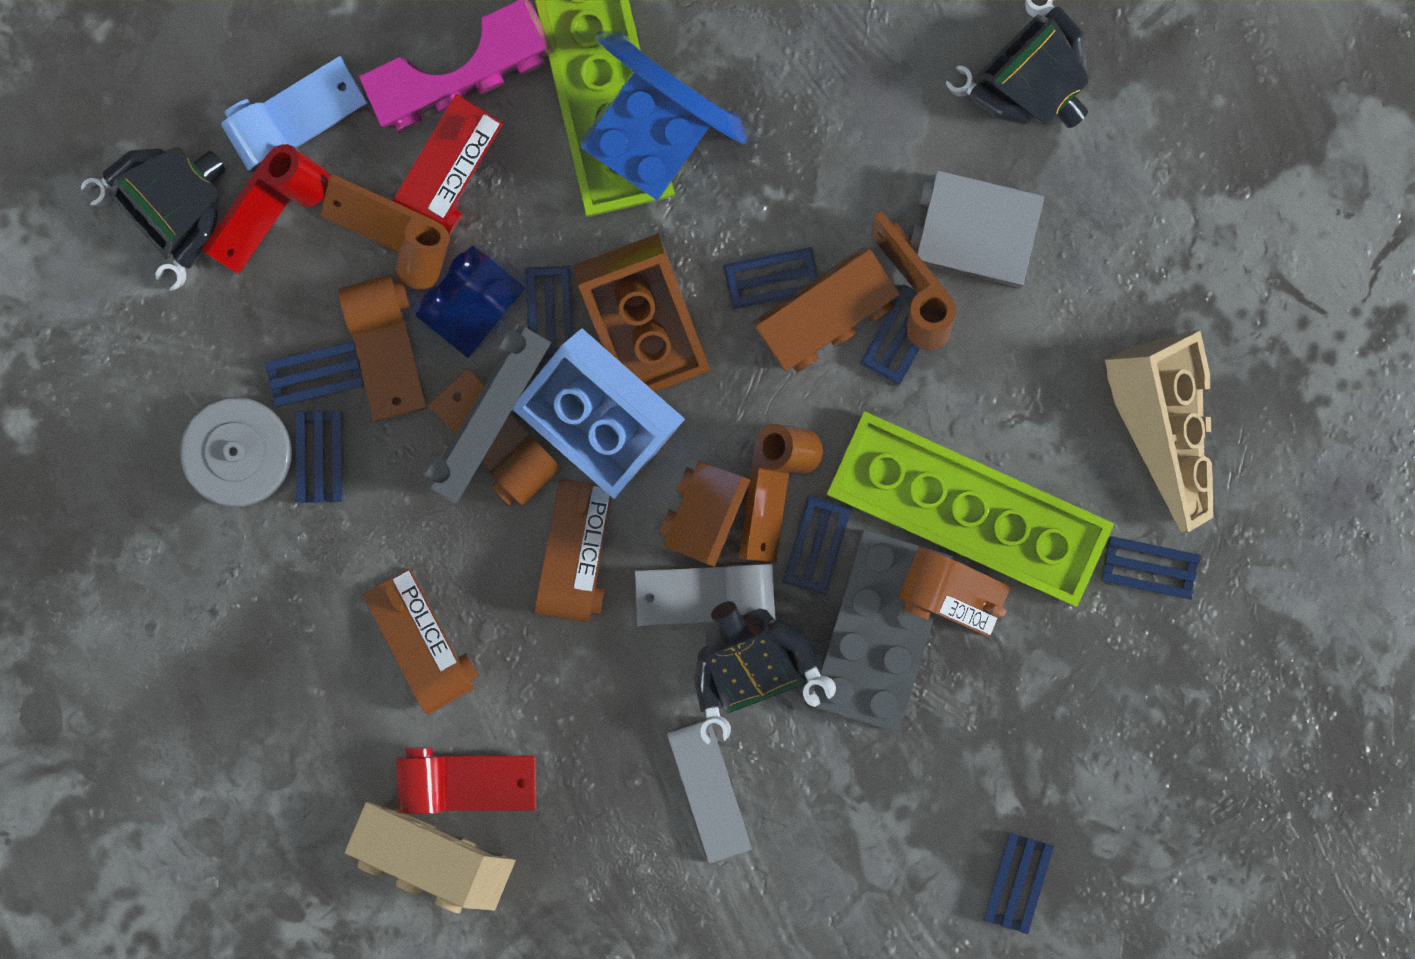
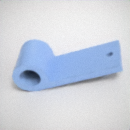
(294, 113)

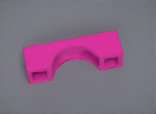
(508, 42)

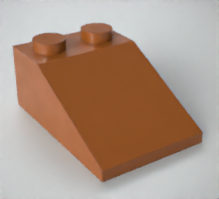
(642, 313)
(705, 512)

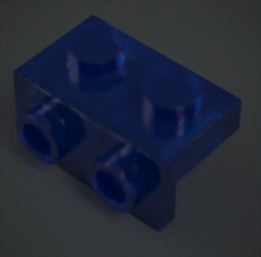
(469, 300)

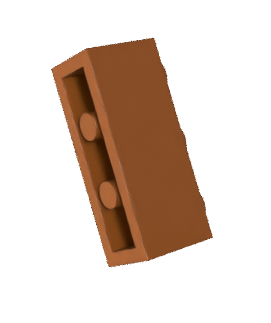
(826, 310)

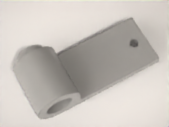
(693, 593)

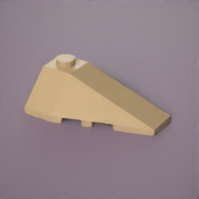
(1161, 403)

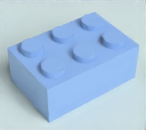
(597, 413)

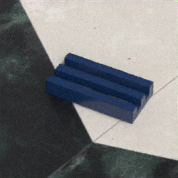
(548, 273)
(733, 285)
(351, 365)
(882, 368)
(319, 494)
(827, 507)
(1188, 575)
(1008, 919)

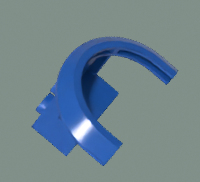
(652, 121)

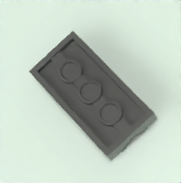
(487, 415)

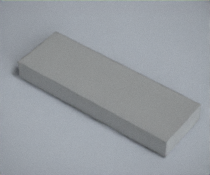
(709, 793)

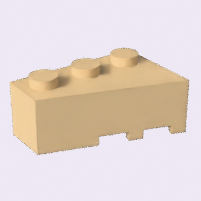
(428, 860)

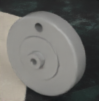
(235, 452)

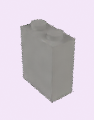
(977, 228)

